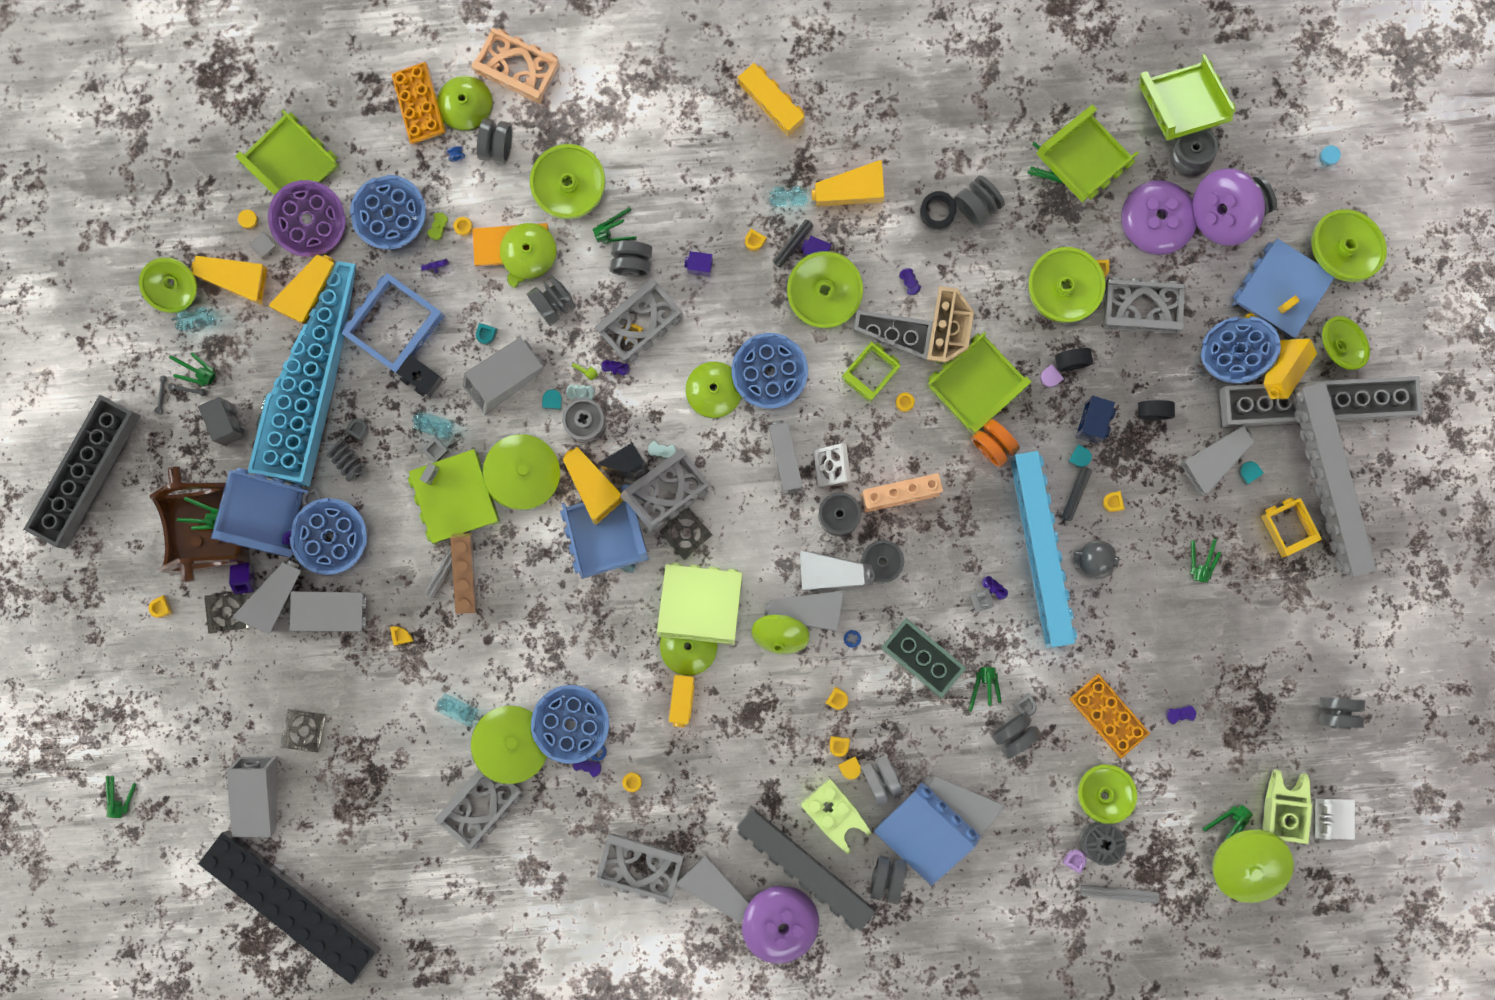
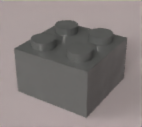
(222, 421)

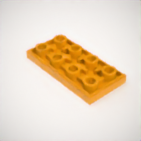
(418, 103)
(487, 244)
(1109, 716)

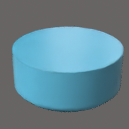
(1330, 155)

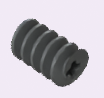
(345, 461)

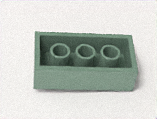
(923, 658)

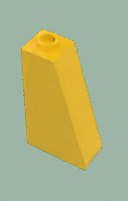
(852, 187)
(237, 277)
(303, 291)
(1289, 368)
(593, 487)

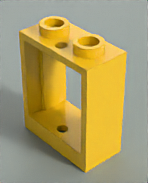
(1312, 532)
(681, 700)

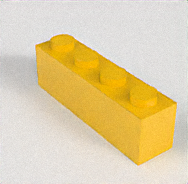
(771, 99)

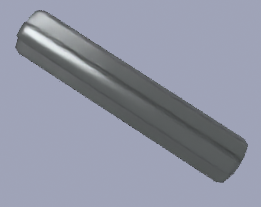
(793, 242)
(1077, 493)

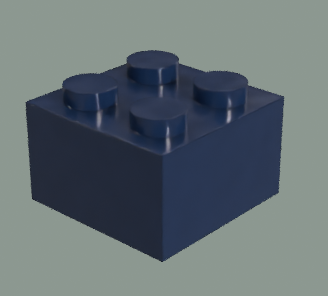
(1095, 420)

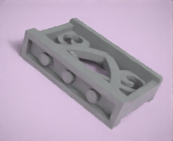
(645, 295)
(1123, 322)
(671, 465)
(453, 810)
(665, 858)

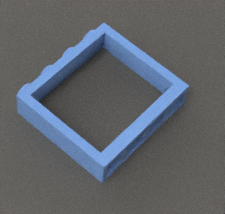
(417, 340)

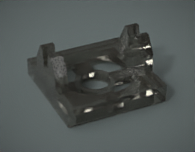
(666, 531)
(210, 600)
(313, 745)

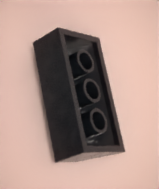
(625, 464)

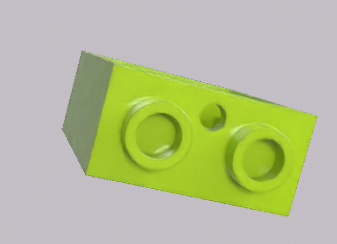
(857, 385)

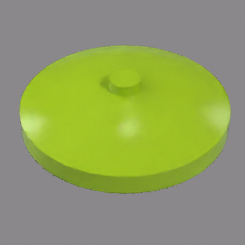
(567, 181)
(1349, 245)
(1066, 285)
(824, 289)
(521, 472)
(505, 746)
(1252, 866)

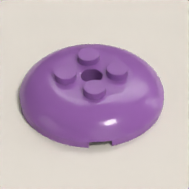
(1243, 203)
(325, 212)
(1146, 229)
(772, 909)

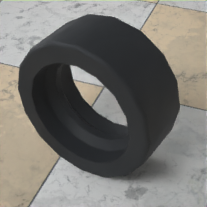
(938, 195)
(1074, 359)
(1156, 410)

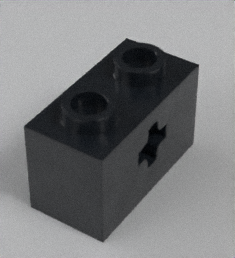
(409, 371)

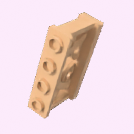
(502, 78)
(901, 493)

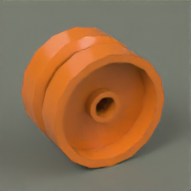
(995, 443)

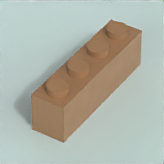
(463, 573)

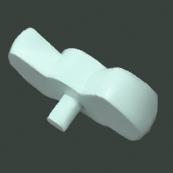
(580, 392)
(655, 449)

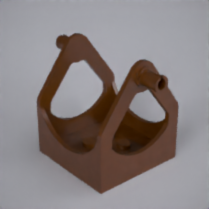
(187, 548)

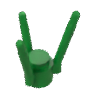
(1042, 173)
(602, 230)
(204, 375)
(210, 518)
(1203, 573)
(988, 676)
(114, 807)
(1241, 817)

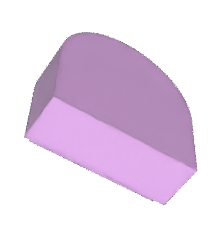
(1050, 377)
(1075, 860)

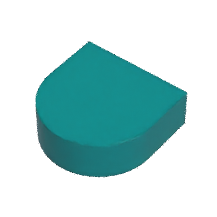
(485, 334)
(552, 400)
(1080, 457)
(1250, 471)

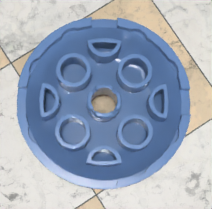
(375, 200)
(1236, 335)
(765, 352)
(310, 532)
(550, 728)

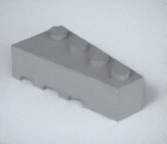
(898, 332)

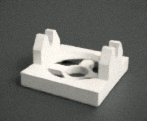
(819, 455)

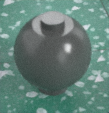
(1097, 559)

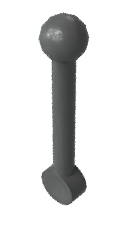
(202, 392)
(158, 410)

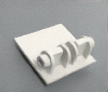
(1334, 819)

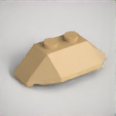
(950, 325)

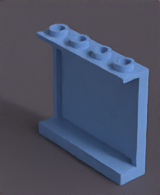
(1277, 279)
(257, 512)
(609, 544)
(927, 834)

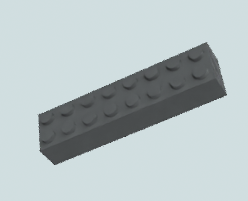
(81, 472)
(806, 869)

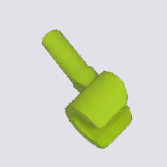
(591, 373)

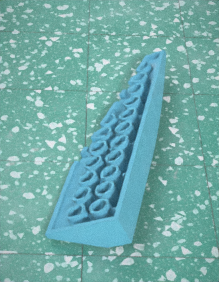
(302, 393)

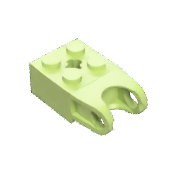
(1288, 804)
(839, 819)

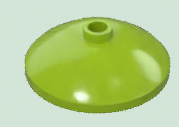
(468, 113)
(537, 259)
(161, 293)
(1345, 343)
(708, 402)
(780, 634)
(687, 661)
(1119, 789)

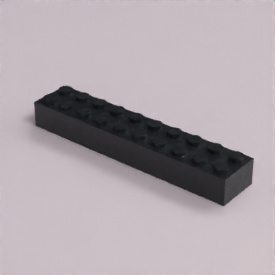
(289, 906)

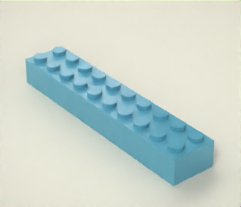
(1042, 549)

